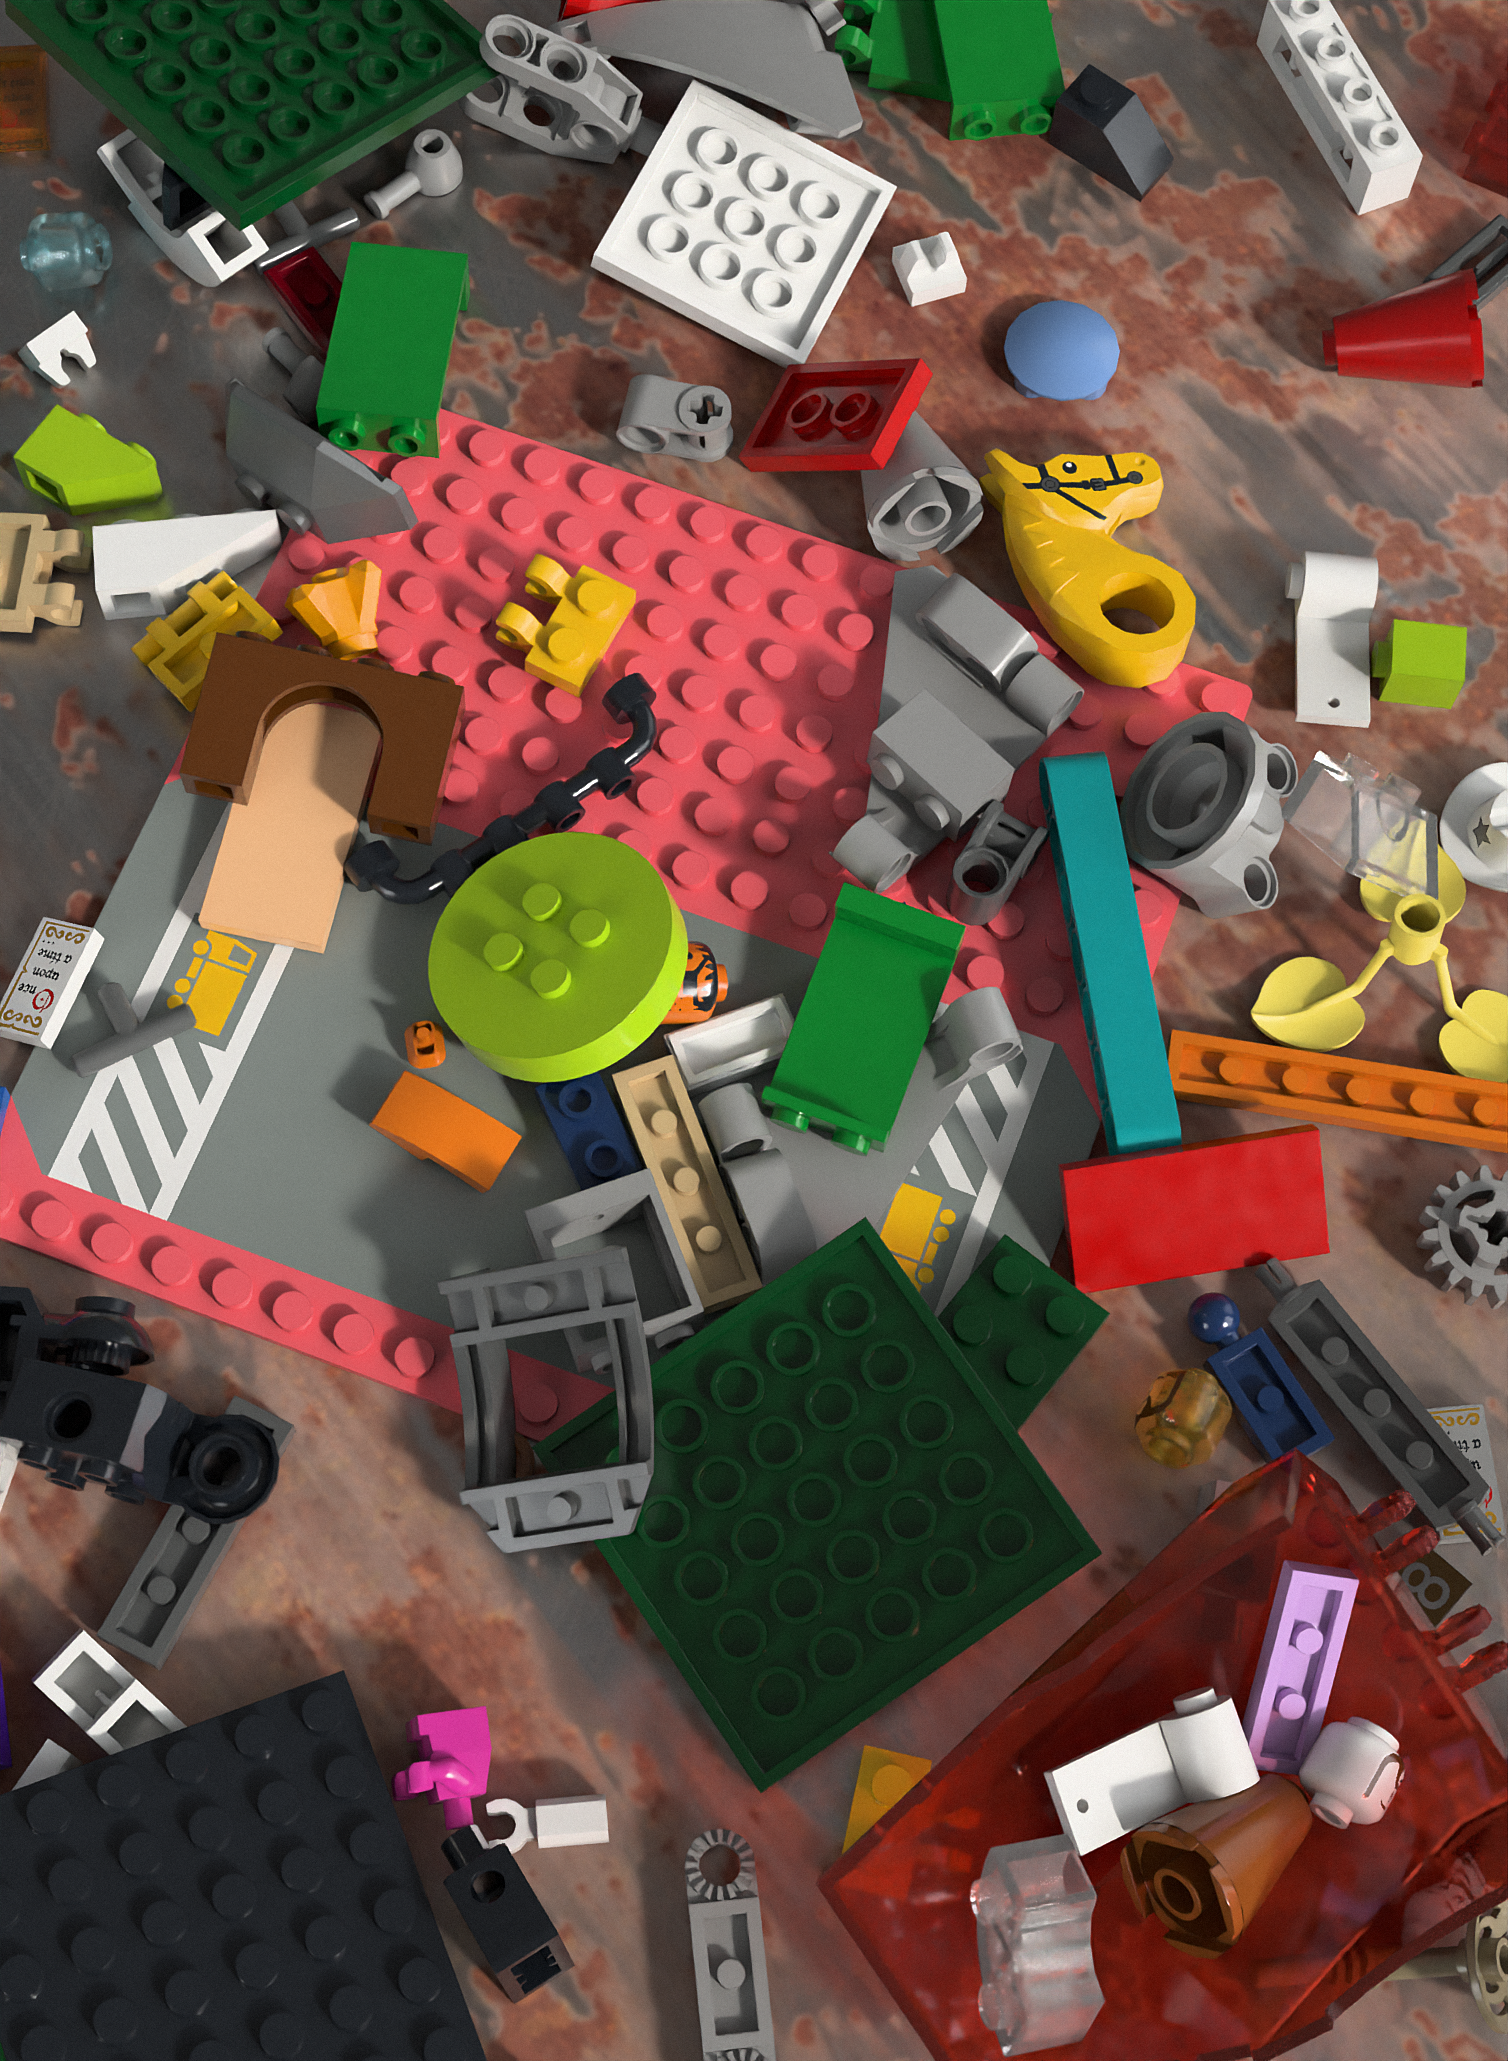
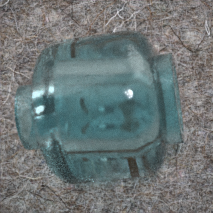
(66, 250)

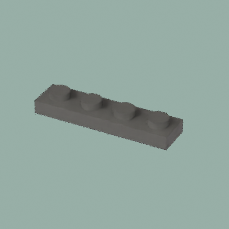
(178, 1567)

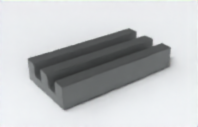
(1472, 248)

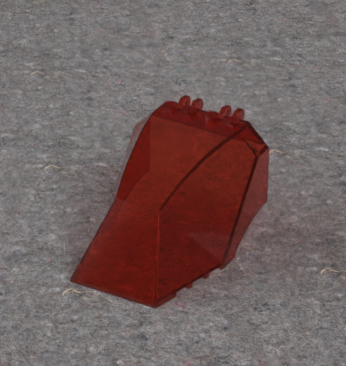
(1349, 1898)

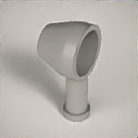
(431, 169)
(307, 373)

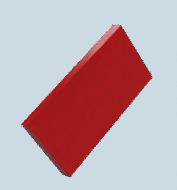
(1194, 1208)

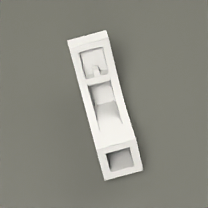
(203, 247)

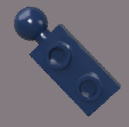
(588, 1130)
(1257, 1382)

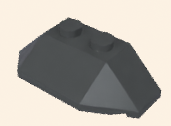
(306, 475)

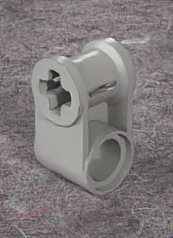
(673, 416)

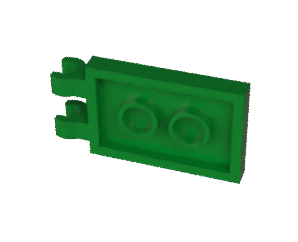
(901, 46)

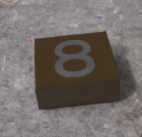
(1434, 1585)

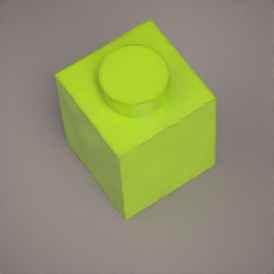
(1420, 663)

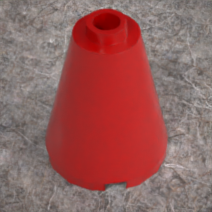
(1413, 336)

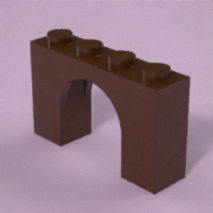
(258, 683)

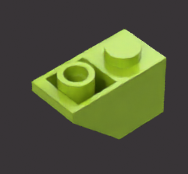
(85, 468)

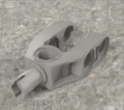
(589, 115)

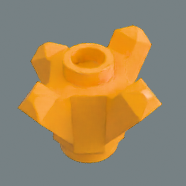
(340, 609)

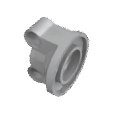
(1210, 812)

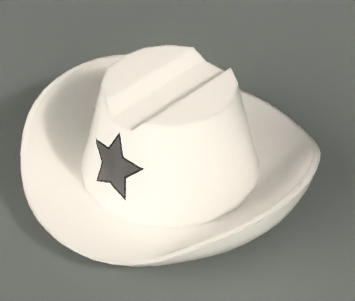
(1477, 827)

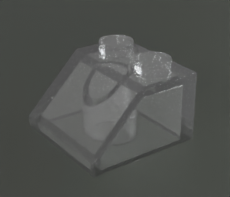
(1367, 823)

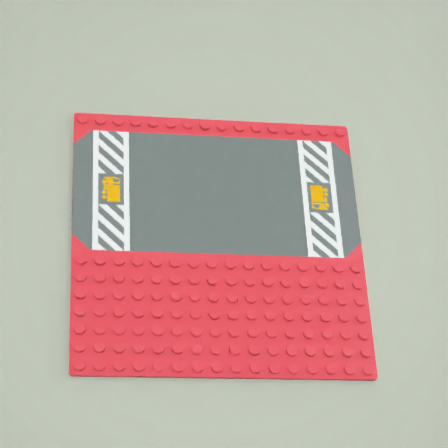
(243, 1150)

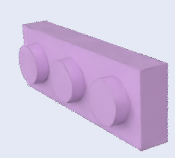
(1297, 1664)

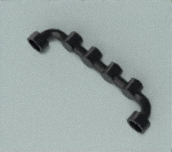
(556, 804)

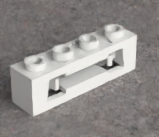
(1340, 102)

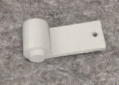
(1332, 636)
(1153, 1770)

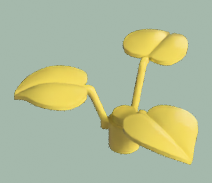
(1314, 1011)

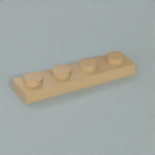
(687, 1181)

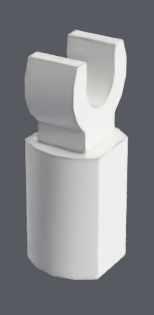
(554, 1821)

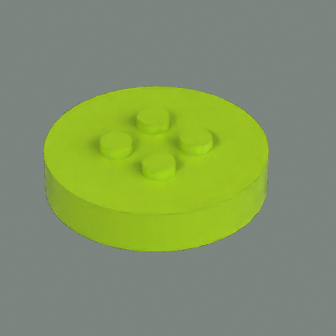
(558, 957)

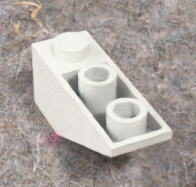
(153, 564)

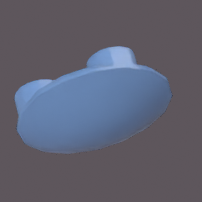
(1061, 352)

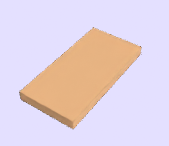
(289, 847)

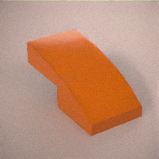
(446, 1130)

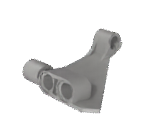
(743, 45)
(983, 671)
(803, 1191)

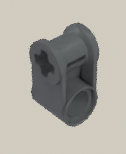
(996, 855)

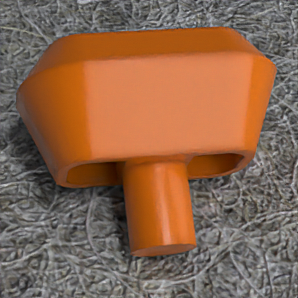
(425, 1044)

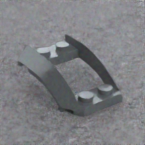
(536, 1299)

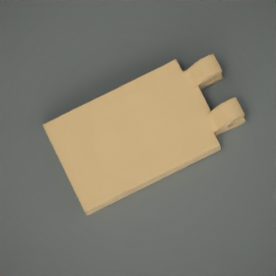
(26, 569)

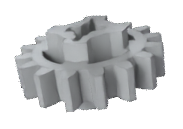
(1465, 1233)

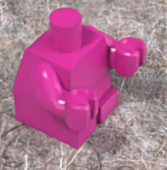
(452, 1764)

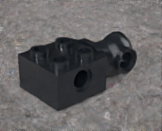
(94, 1338)
(137, 1443)

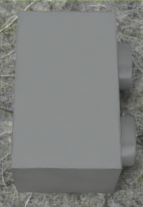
(938, 765)

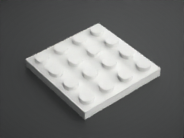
(743, 226)

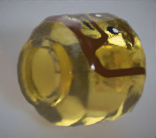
(1183, 1418)

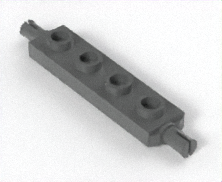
(1379, 1406)

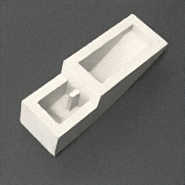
(103, 1696)

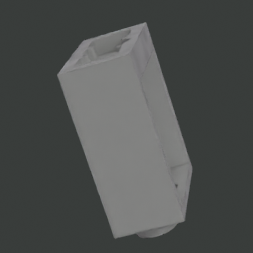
(601, 1210)

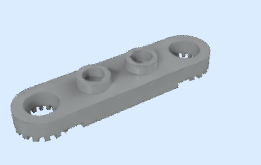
(729, 1956)

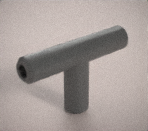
(303, 236)
(130, 1034)

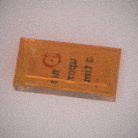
(24, 99)

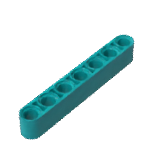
(1108, 954)

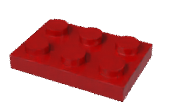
(836, 416)

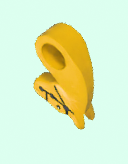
(1072, 570)

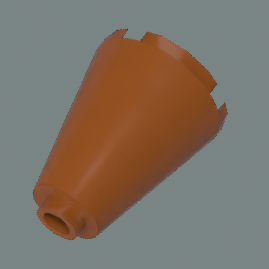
(1215, 1863)

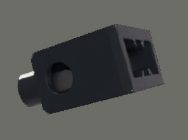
(515, 1927)

